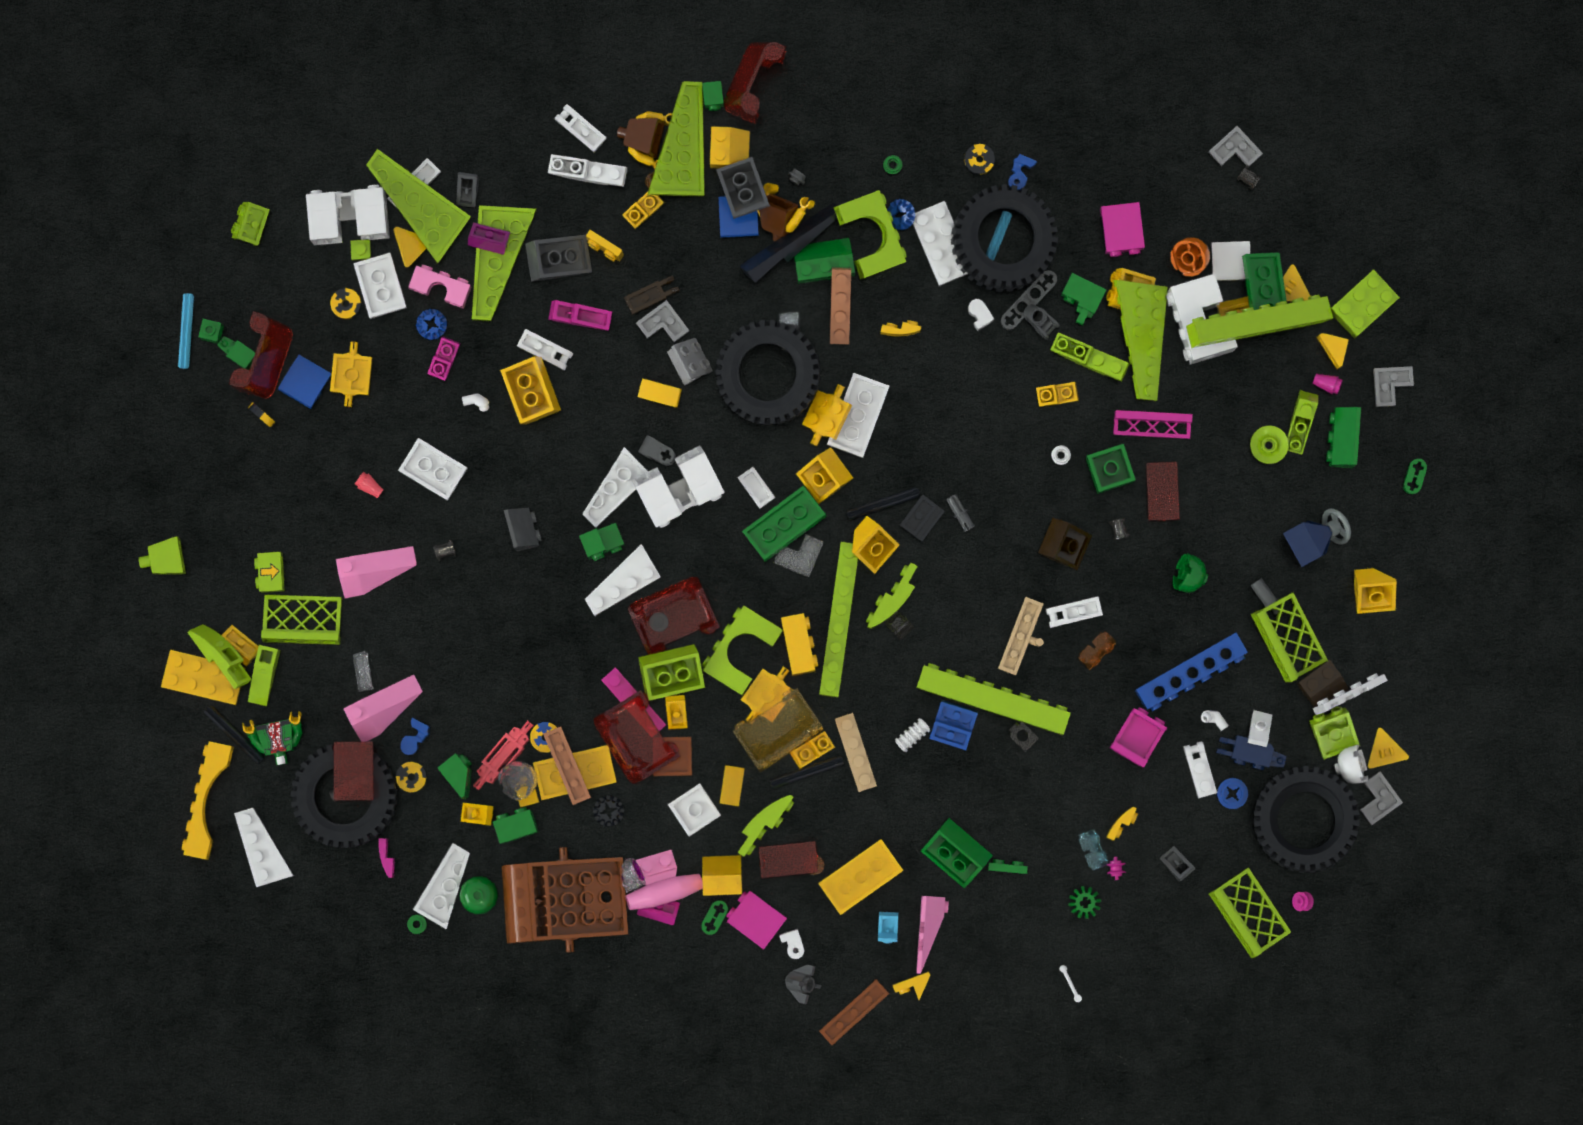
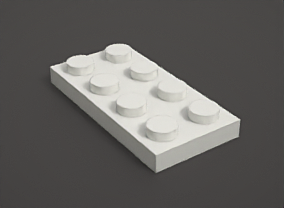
(934, 232)
(866, 401)

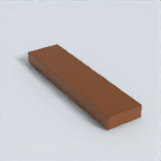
(854, 1012)

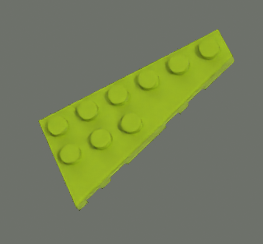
(682, 153)
(425, 210)
(494, 269)
(1143, 328)

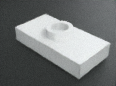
(1260, 728)

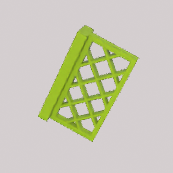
(296, 635)
(1274, 642)
(1236, 922)

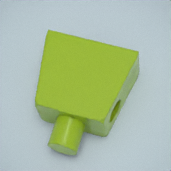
(164, 557)

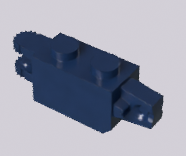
(1250, 753)

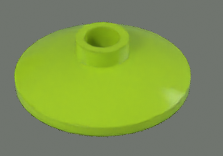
(1276, 438)

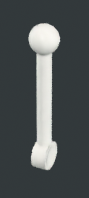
(1077, 997)

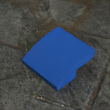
(741, 226)
(304, 381)
(953, 725)

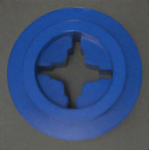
(907, 219)
(434, 332)
(1242, 793)

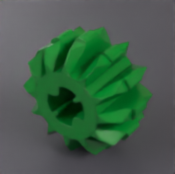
(1080, 898)

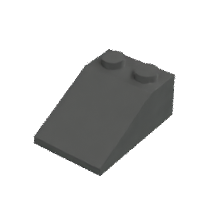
(743, 187)
(558, 257)
(522, 528)

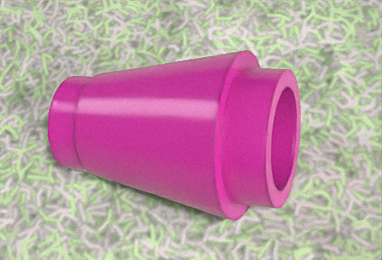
(1328, 383)

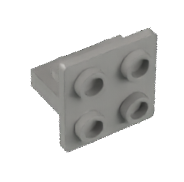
(689, 360)

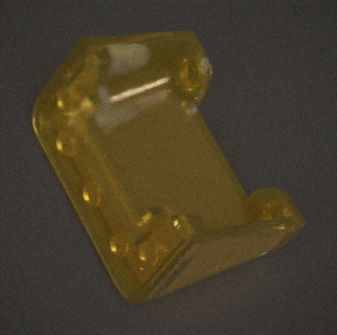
(778, 730)

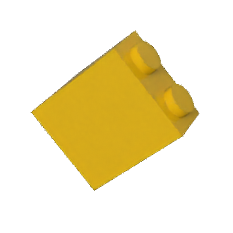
(722, 875)

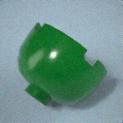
(1190, 574)
(478, 895)

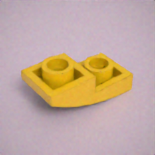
(643, 209)
(907, 329)
(659, 392)
(1057, 394)
(812, 750)
(1126, 818)

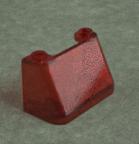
(738, 99)
(268, 359)
(686, 612)
(635, 738)

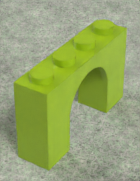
(890, 251)
(745, 622)

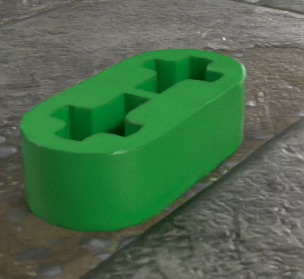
(1419, 477)
(710, 915)

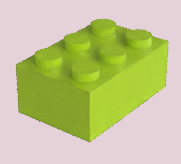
(1364, 304)
(671, 672)

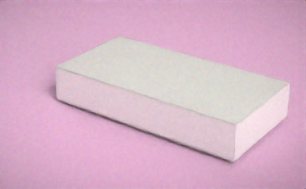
(756, 487)

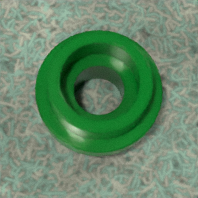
(888, 160)
(423, 924)

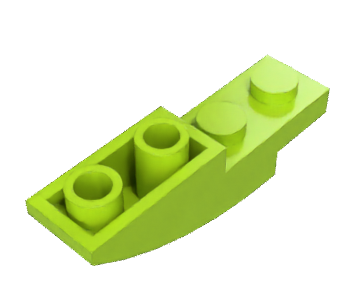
(1089, 357)
(890, 604)
(220, 651)
(768, 816)

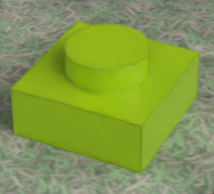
(360, 249)

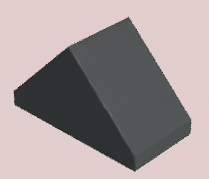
(467, 189)
(1177, 863)

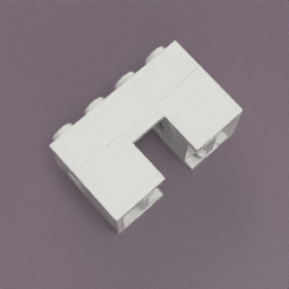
(330, 208)
(1188, 303)
(669, 501)

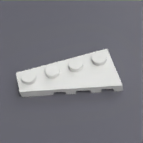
(614, 488)
(440, 893)

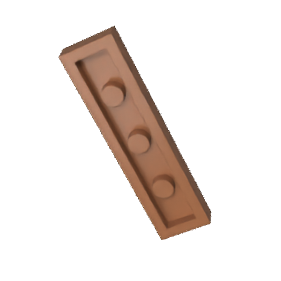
(840, 305)
(567, 765)

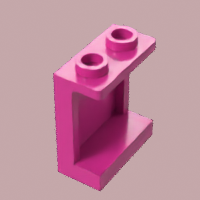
(1122, 229)
(1138, 736)
(755, 919)

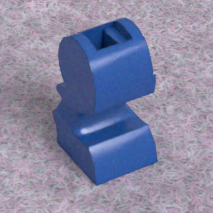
(1019, 178)
(409, 744)

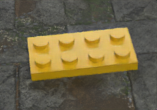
(198, 677)
(594, 767)
(860, 877)

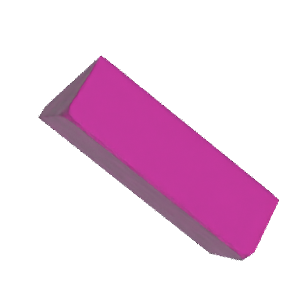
(663, 913)

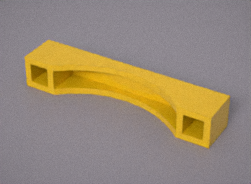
(199, 840)

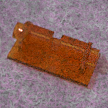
(1092, 657)

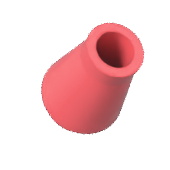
(368, 485)

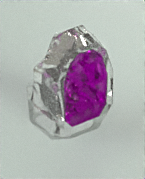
(632, 875)

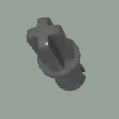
(960, 512)

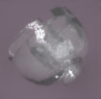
(518, 780)

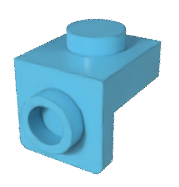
(888, 927)

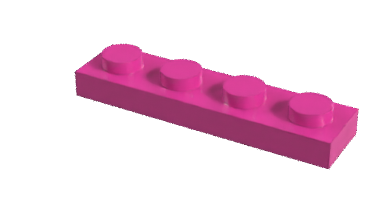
(623, 689)

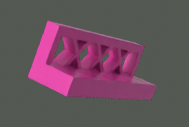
(1152, 417)

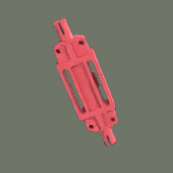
(515, 740)

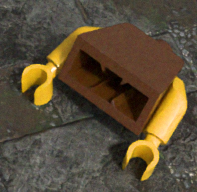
(644, 136)
(781, 215)

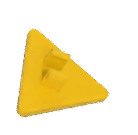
(409, 245)
(1294, 285)
(1385, 751)

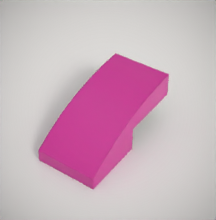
(388, 863)

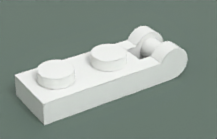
(581, 128)
(544, 348)
(1075, 611)
(1200, 770)

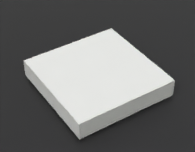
(1228, 261)
(694, 809)

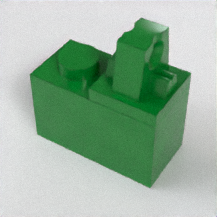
(1083, 293)
(237, 352)

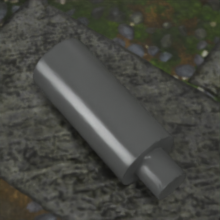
(1264, 593)

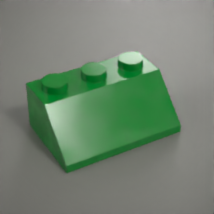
(819, 258)
(1344, 437)
(458, 774)
(956, 853)

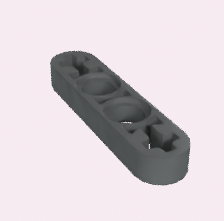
(1026, 298)

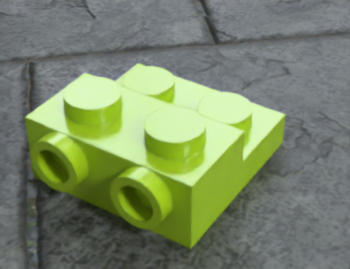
(1334, 731)

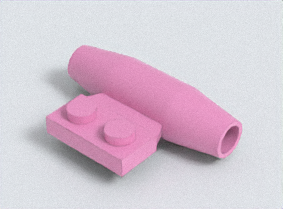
(662, 883)

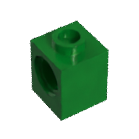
(713, 95)
(211, 331)

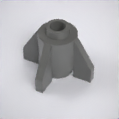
(800, 982)

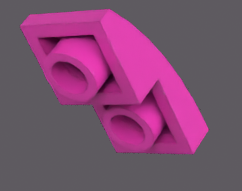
(443, 358)

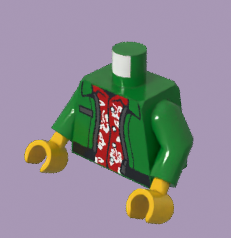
(276, 737)

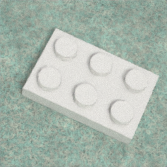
(380, 285)
(433, 469)

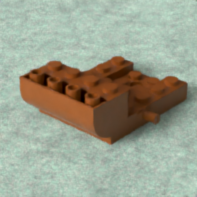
(564, 900)

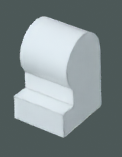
(981, 313)
(795, 946)

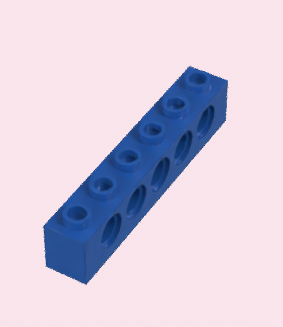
(1146, 692)

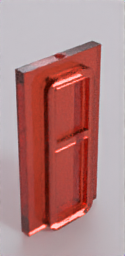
(1162, 491)
(788, 859)

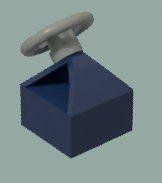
(1312, 539)

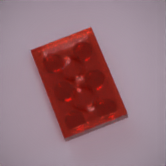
(353, 771)

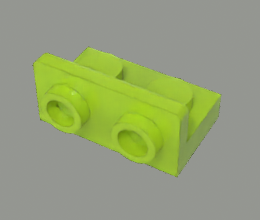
(250, 223)

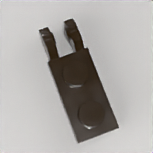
(649, 295)

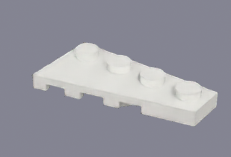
(625, 580)
(1342, 696)
(263, 856)

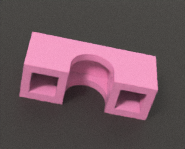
(424, 279)

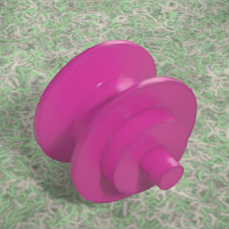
(1116, 868)
(1302, 901)

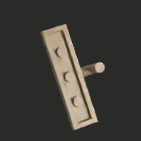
(1021, 636)

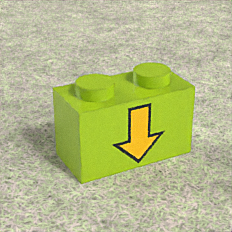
(269, 572)

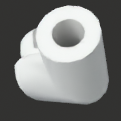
(478, 400)
(1214, 717)

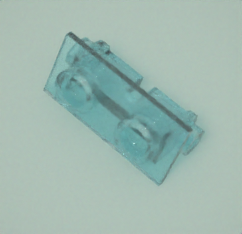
(1097, 856)

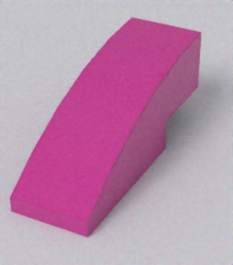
(580, 315)

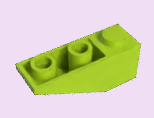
(1301, 421)
(263, 674)

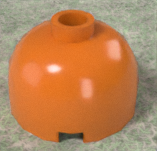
(1190, 256)

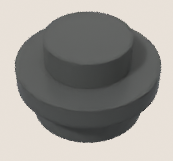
(797, 177)
(658, 622)

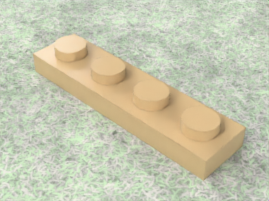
(855, 752)

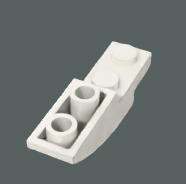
(587, 171)

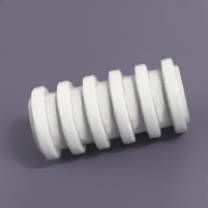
(912, 735)

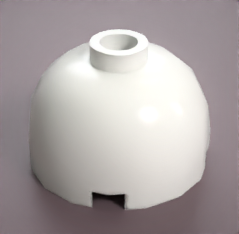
(1352, 765)

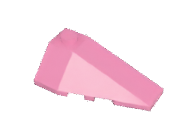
(367, 571)
(376, 712)
(930, 920)

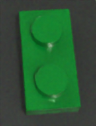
(1016, 867)

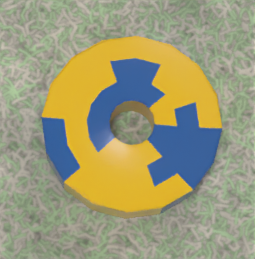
(536, 736)

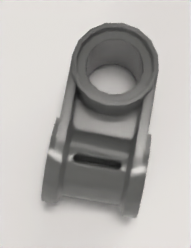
(1043, 322)
(655, 449)

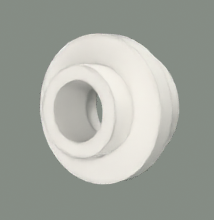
(1065, 450)

